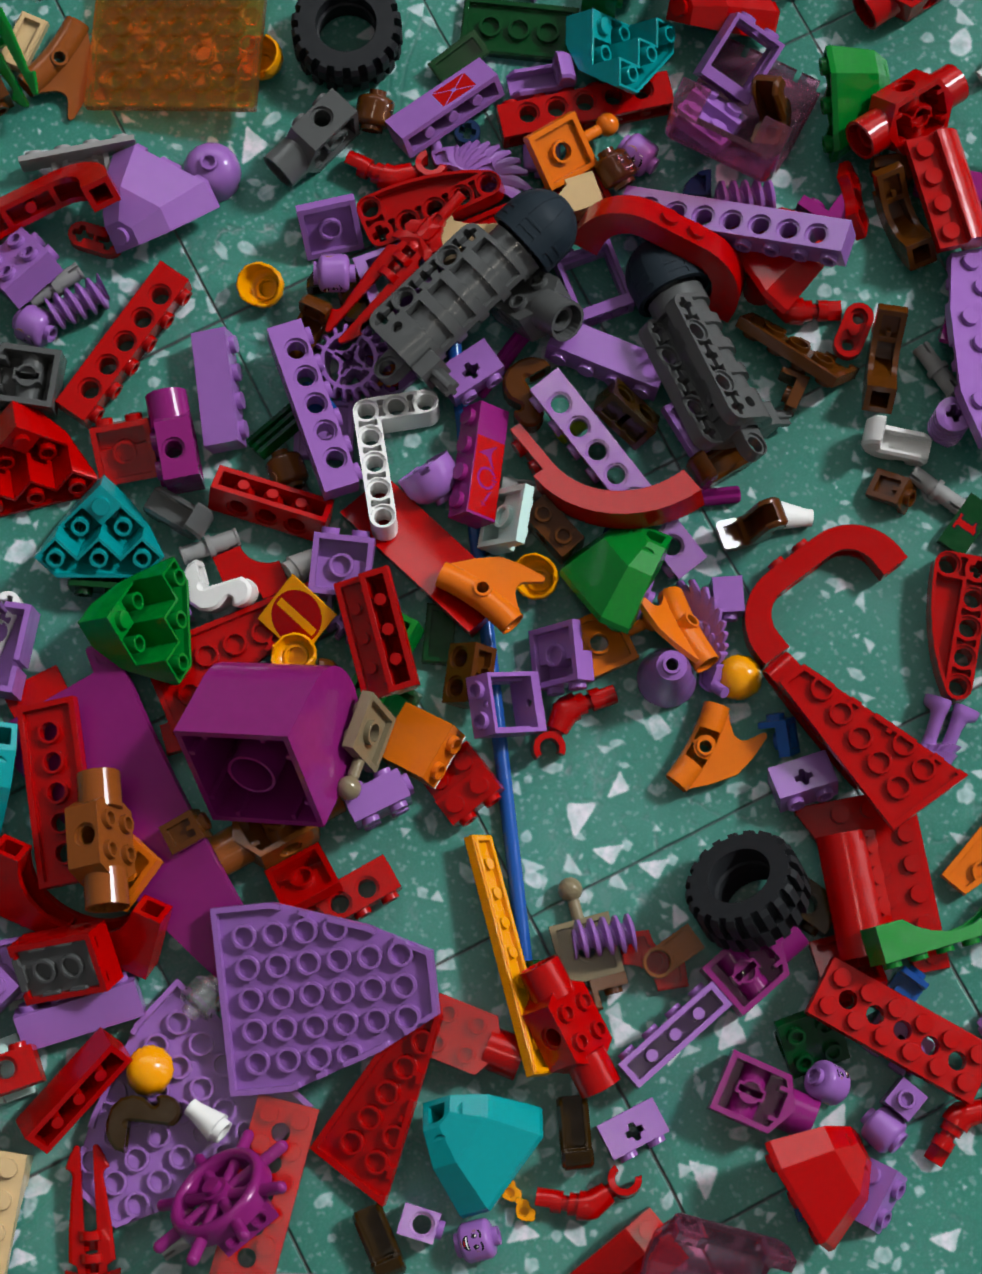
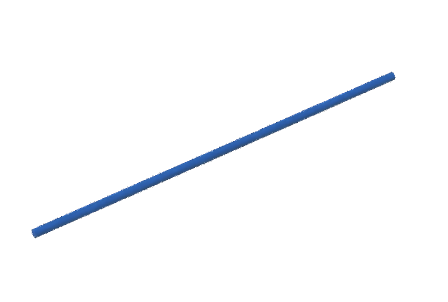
(501, 760)

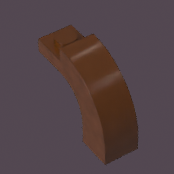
(903, 228)
(883, 358)

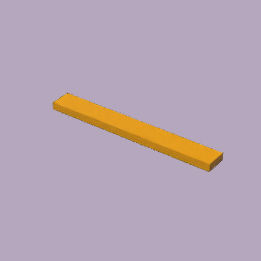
(504, 944)

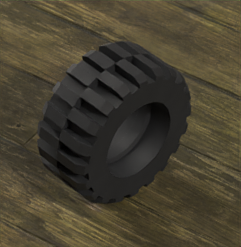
(350, 67)
(761, 917)

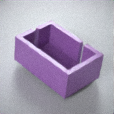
(17, 649)

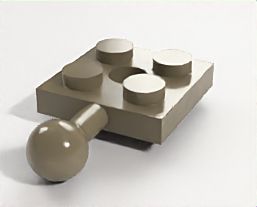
(365, 741)
(583, 968)

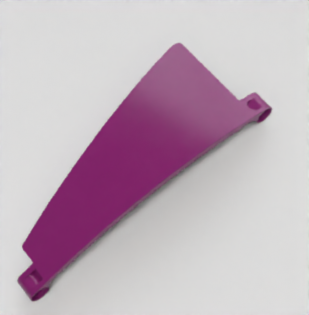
(123, 738)

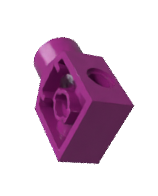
(173, 436)
(752, 975)
(761, 1097)

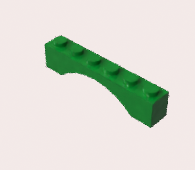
(900, 939)

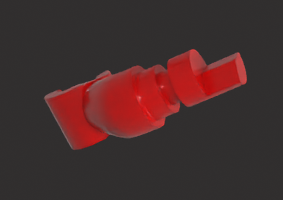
(390, 174)
(800, 311)
(569, 710)
(957, 1119)
(587, 1204)

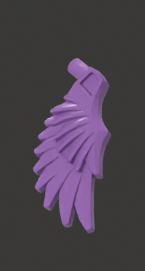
(483, 157)
(713, 627)

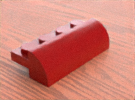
(946, 190)
(377, 633)
(853, 887)

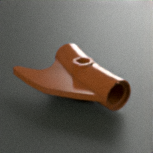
(69, 78)

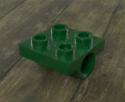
(806, 1041)

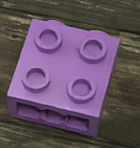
(26, 266)
(381, 797)

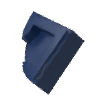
(699, 184)

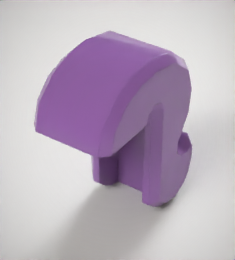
(543, 78)

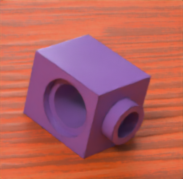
(730, 596)
(904, 1099)
(406, 1227)

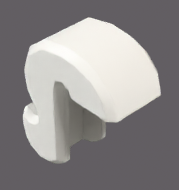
(895, 442)
(218, 597)

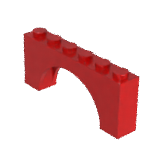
(135, 936)

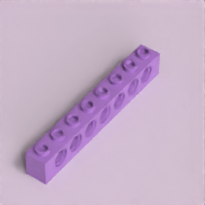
(751, 219)
(558, 386)

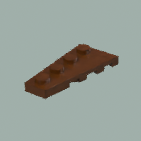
(796, 350)

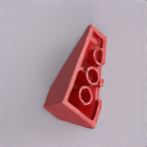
(625, 1249)

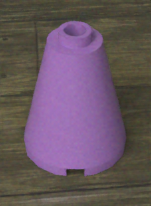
(666, 678)

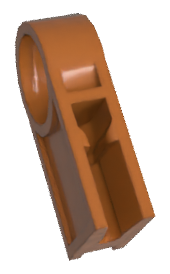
(678, 947)

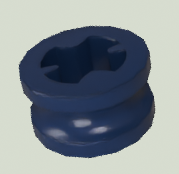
(475, 130)

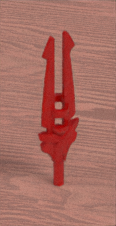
(418, 242)
(84, 1241)

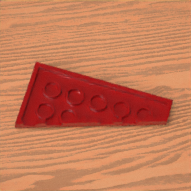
(227, 639)
(877, 755)
(374, 1118)

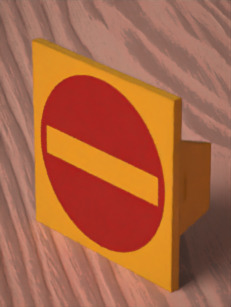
(297, 610)

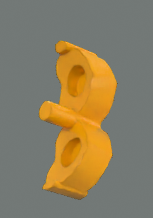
(523, 1208)

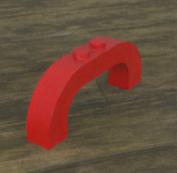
(54, 191)
(673, 233)
(857, 541)

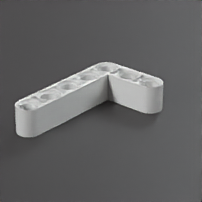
(375, 455)

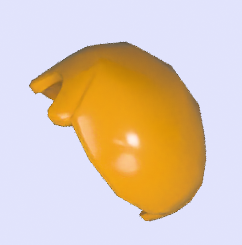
(271, 58)
(260, 285)
(543, 566)
(294, 649)
(741, 676)
(150, 1070)

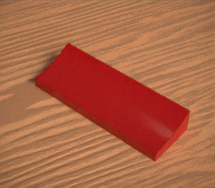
(419, 553)

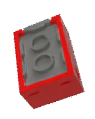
(65, 962)

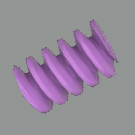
(755, 195)
(78, 302)
(947, 423)
(603, 936)

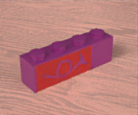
(478, 464)

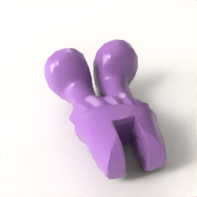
(959, 718)

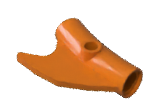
(498, 581)
(680, 628)
(726, 752)

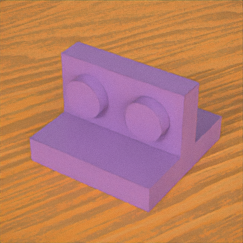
(330, 226)

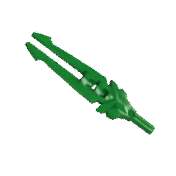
(8, 39)

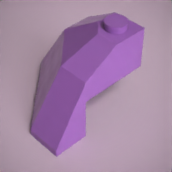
(153, 197)

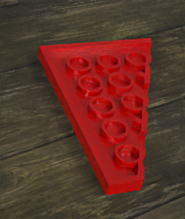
(901, 860)

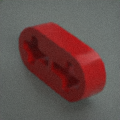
(91, 246)

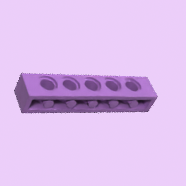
(331, 481)

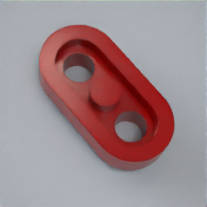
(851, 332)

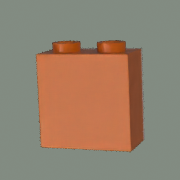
(422, 745)

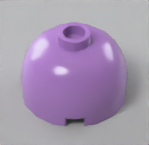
(218, 166)
(431, 480)

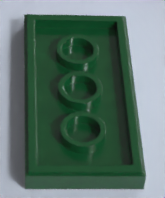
(518, 28)

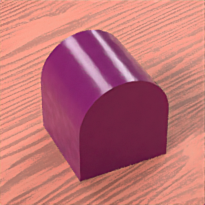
(269, 740)

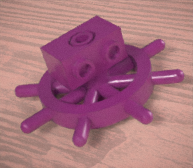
(227, 1203)

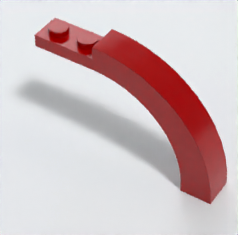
(608, 508)

